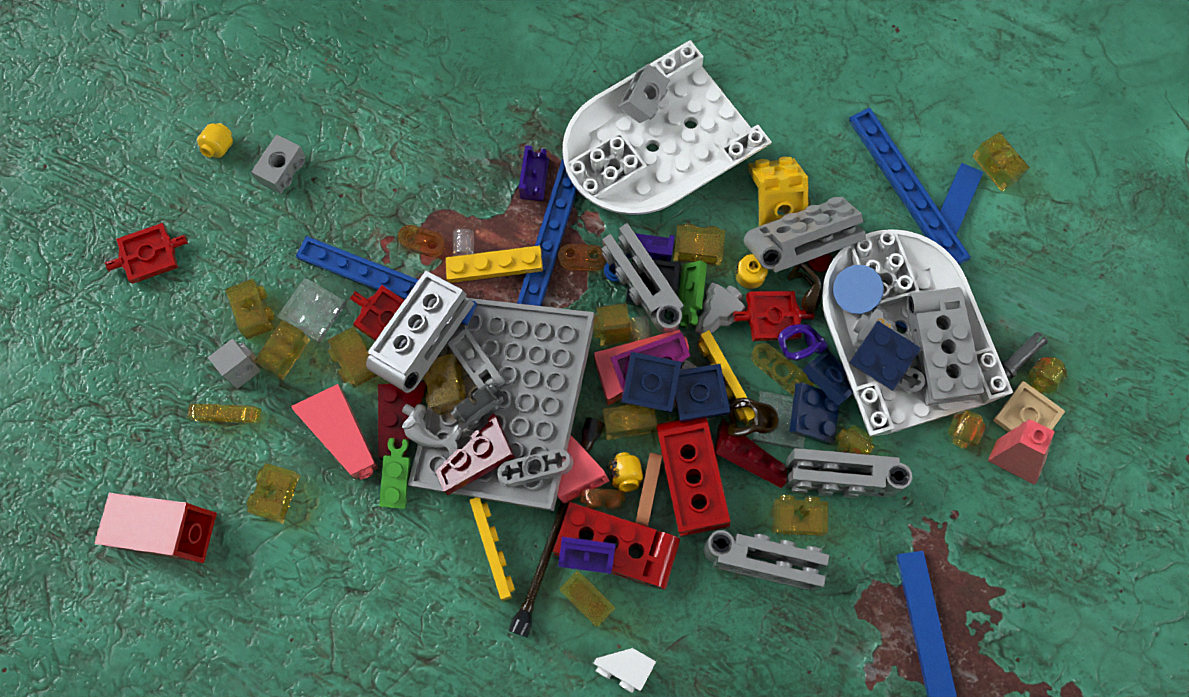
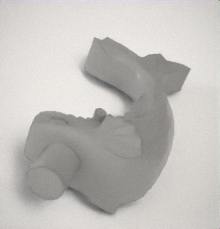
(417, 431)

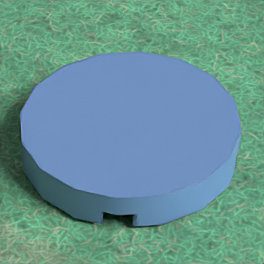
(858, 289)

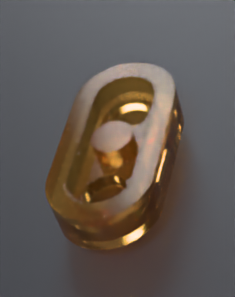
(422, 240)
(582, 258)
(596, 497)

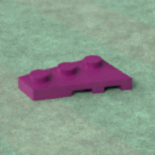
(670, 348)

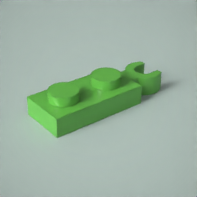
(692, 291)
(395, 476)

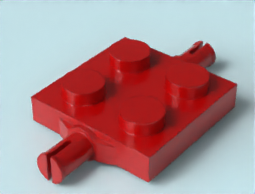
(147, 253)
(376, 311)
(771, 313)

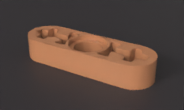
(648, 489)

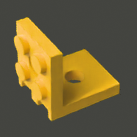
(779, 184)

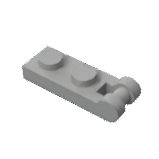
(474, 359)

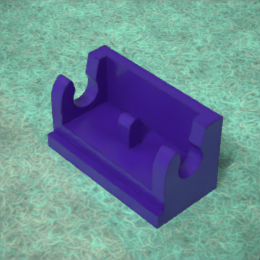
(533, 174)
(657, 247)
(586, 555)

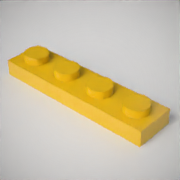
(494, 264)
(709, 348)
(495, 558)

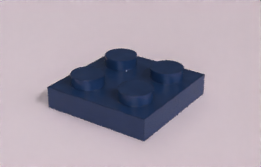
(884, 355)
(830, 377)
(651, 382)
(701, 393)
(813, 414)

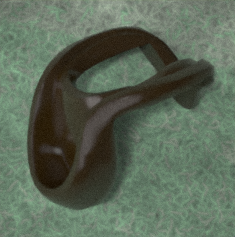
(812, 298)
(765, 419)

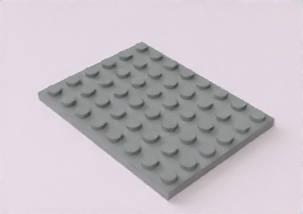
(543, 365)

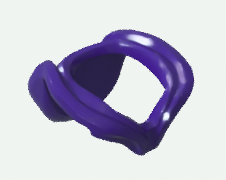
(812, 337)

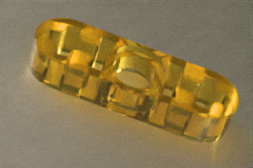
(781, 360)
(224, 413)

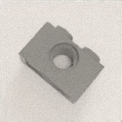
(635, 102)
(279, 152)
(235, 363)

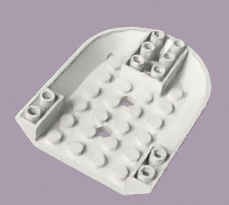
(687, 158)
(908, 266)

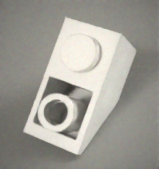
(628, 666)

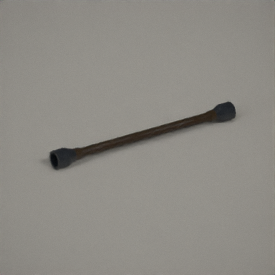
(522, 621)

